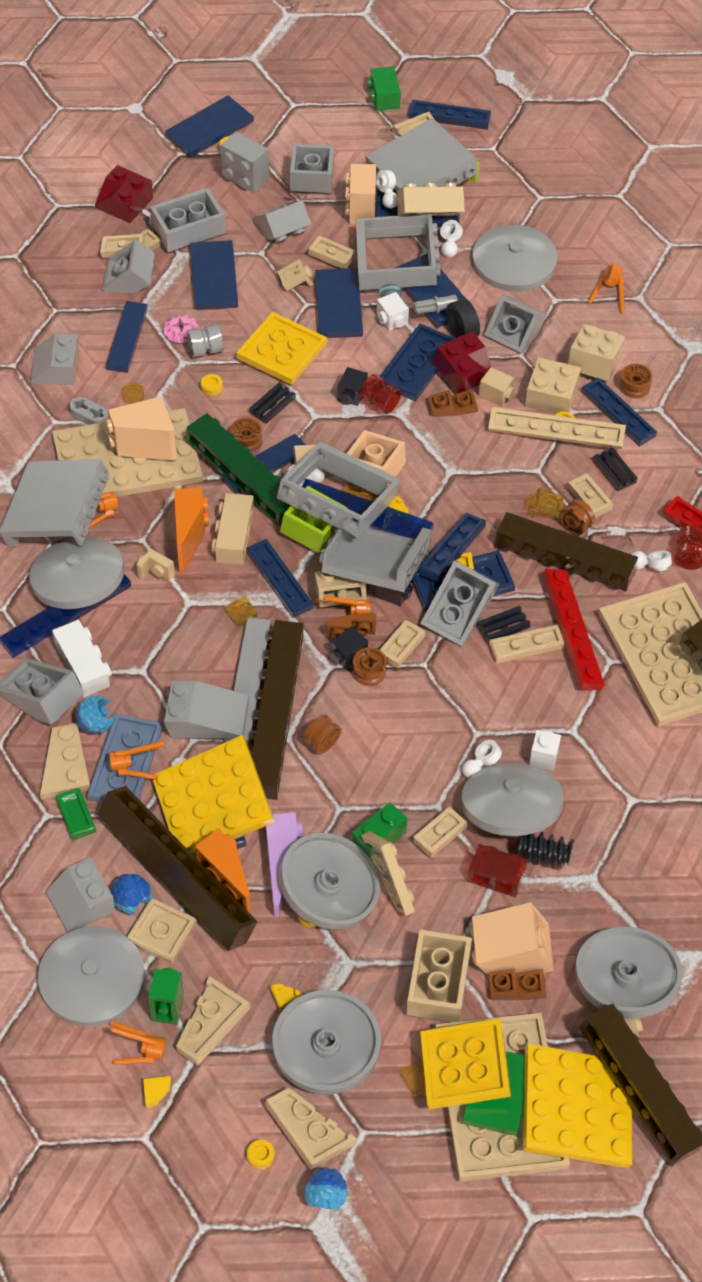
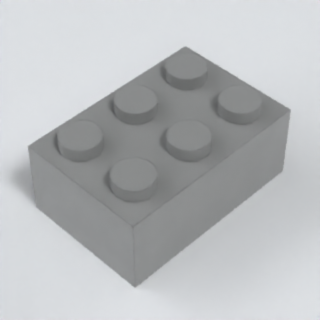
(188, 219)

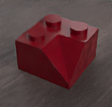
(124, 194)
(462, 362)

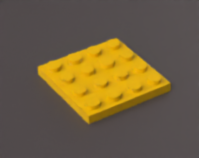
(213, 793)
(574, 1108)

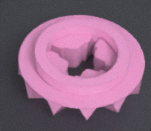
(172, 331)

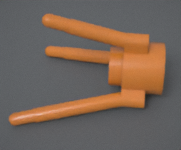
(612, 278)
(107, 505)
(356, 606)
(122, 759)
(152, 1045)

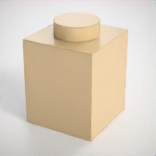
(497, 387)

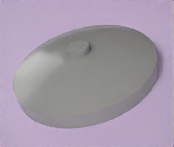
(514, 258)
(75, 574)
(512, 799)
(329, 881)
(629, 970)
(91, 976)
(326, 1042)

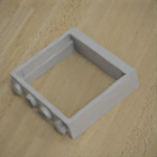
(394, 227)
(348, 469)

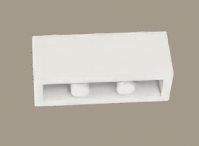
(82, 657)

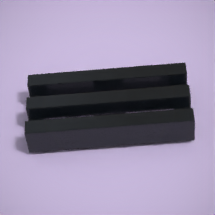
(269, 400)
(618, 467)
(501, 621)

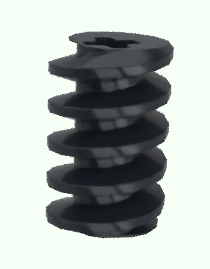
(546, 849)

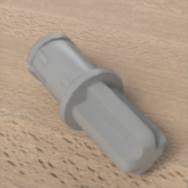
(435, 304)

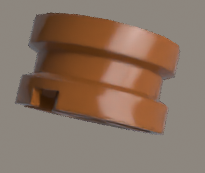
(635, 380)
(248, 433)
(577, 517)
(369, 675)
(322, 734)

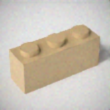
(430, 200)
(233, 528)

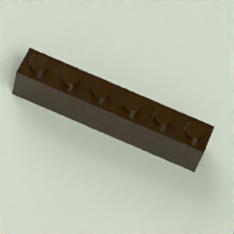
(566, 551)
(642, 1084)

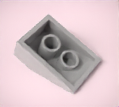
(459, 603)
(41, 689)
(205, 711)

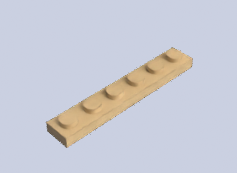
(557, 428)

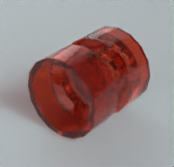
(380, 394)
(689, 548)

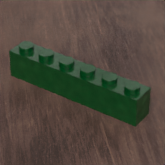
(237, 465)

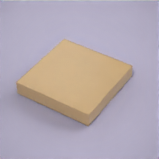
(162, 930)

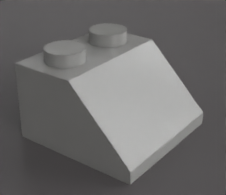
(283, 220)
(129, 269)
(515, 323)
(56, 360)
(81, 896)

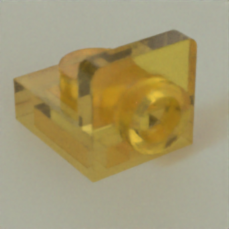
(544, 502)

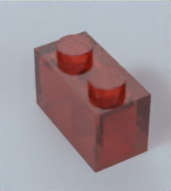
(497, 870)

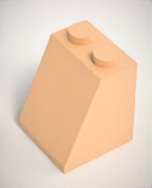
(142, 430)
(512, 940)

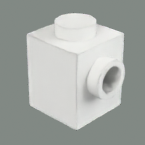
(392, 311)
(545, 750)

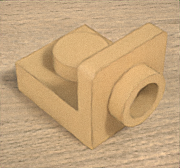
(296, 274)
(157, 563)

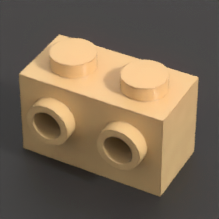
(337, 587)

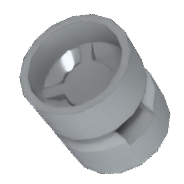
(206, 340)

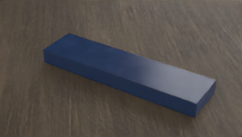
(452, 114)
(127, 336)
(618, 411)
(273, 457)
(452, 547)
(279, 578)

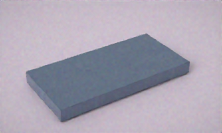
(125, 734)

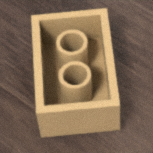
(439, 976)

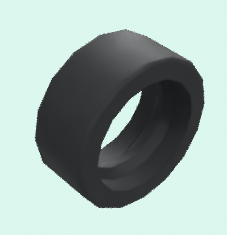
(462, 318)

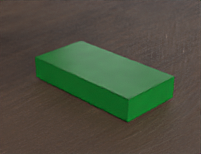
(76, 814)

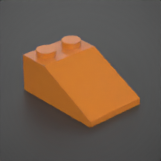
(190, 522)
(221, 859)

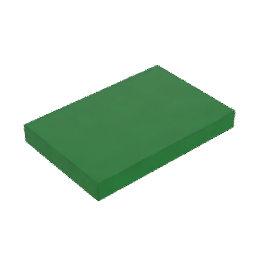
(503, 1113)

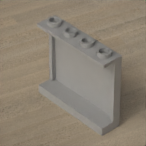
(425, 157)
(55, 500)
(375, 557)

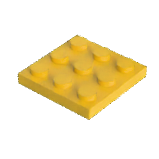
(281, 348)
(465, 1064)

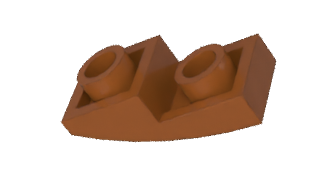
(451, 405)
(364, 623)
(517, 986)

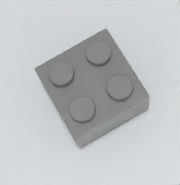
(244, 162)
(312, 168)

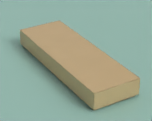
(526, 644)

